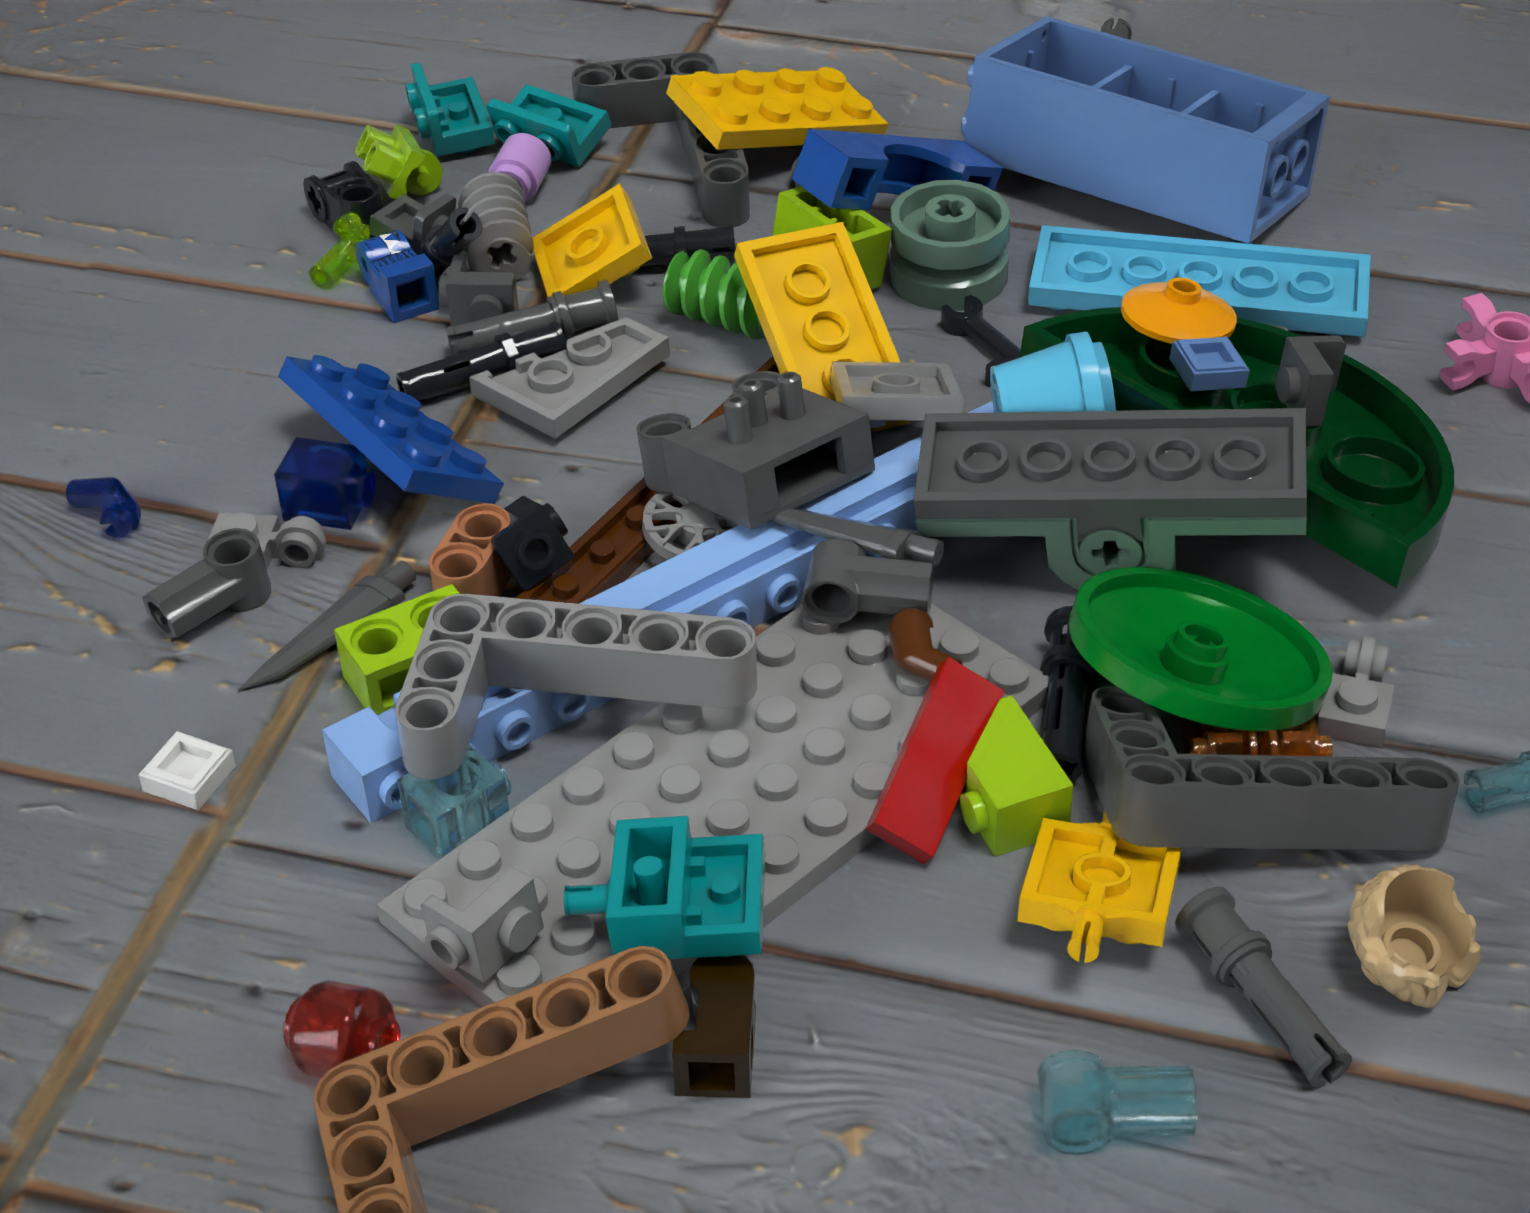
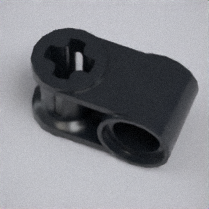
(343, 193)

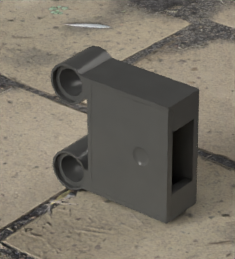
(763, 454)

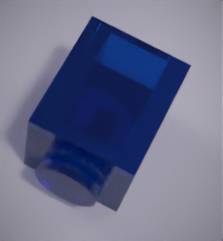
(324, 482)

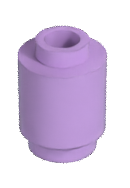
(525, 160)

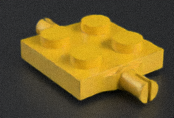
(1098, 886)

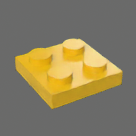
(592, 245)

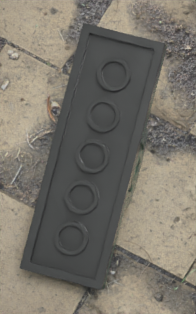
(1112, 479)

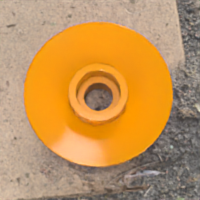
(1177, 311)

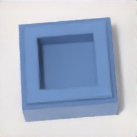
(1209, 364)

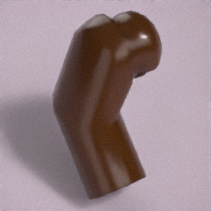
(913, 645)

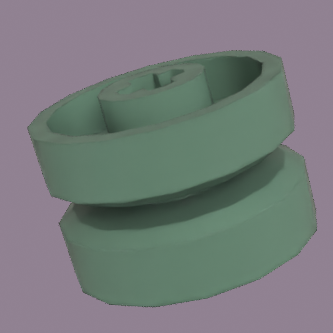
(949, 243)

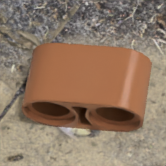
(467, 555)

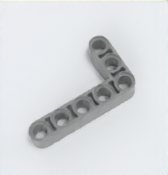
(559, 649)

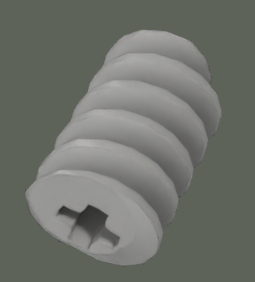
(506, 233)

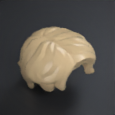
(1413, 934)

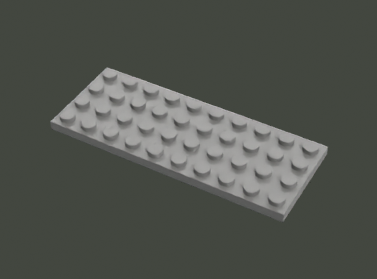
(787, 765)

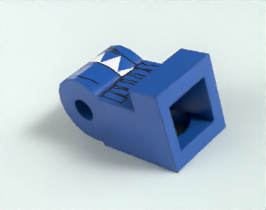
(395, 269)

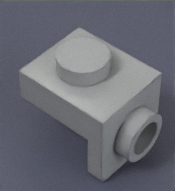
(488, 929)

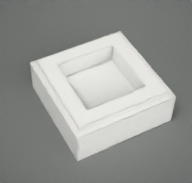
(187, 770)

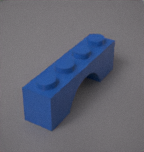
(853, 166)

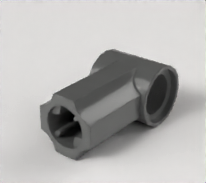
(227, 578)
(848, 581)

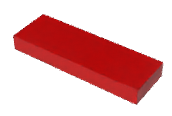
(934, 761)

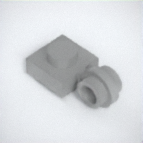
(295, 542)
(1358, 700)

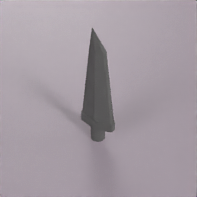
(875, 538)
(364, 599)

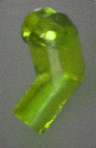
(342, 254)

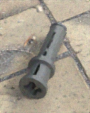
(572, 312)
(1244, 961)

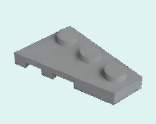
(571, 384)

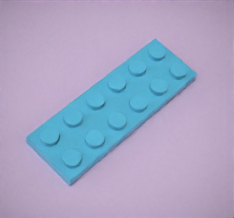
(1260, 282)

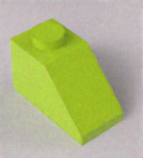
(1013, 782)

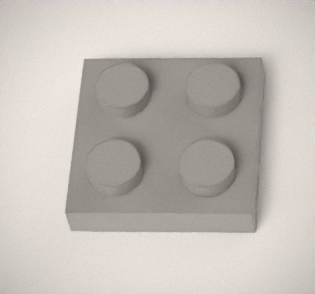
(896, 390)

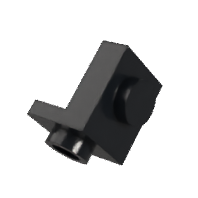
(532, 542)

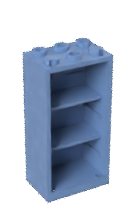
(1145, 127)

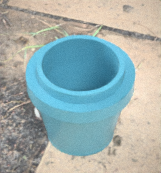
(1055, 379)

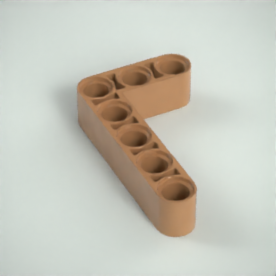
(483, 1064)

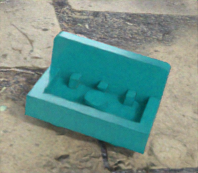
(449, 113)
(562, 124)

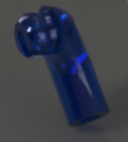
(112, 497)

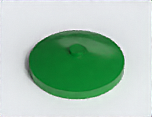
(1200, 649)

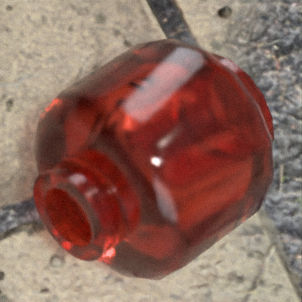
(336, 1025)

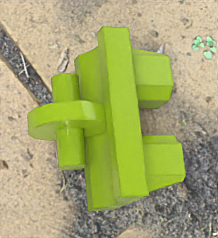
(399, 161)

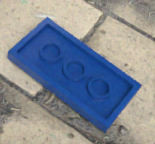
(391, 429)

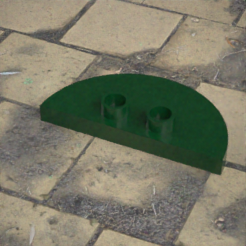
(1372, 467)

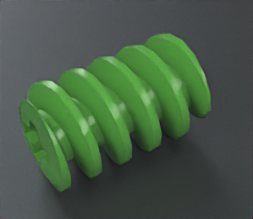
(710, 293)

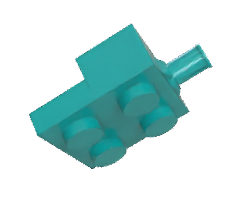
(679, 891)

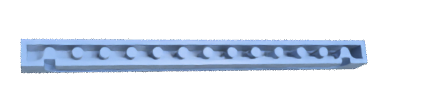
(730, 575)

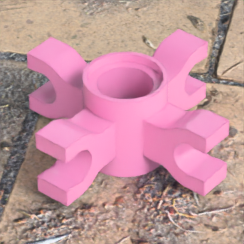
(1490, 348)

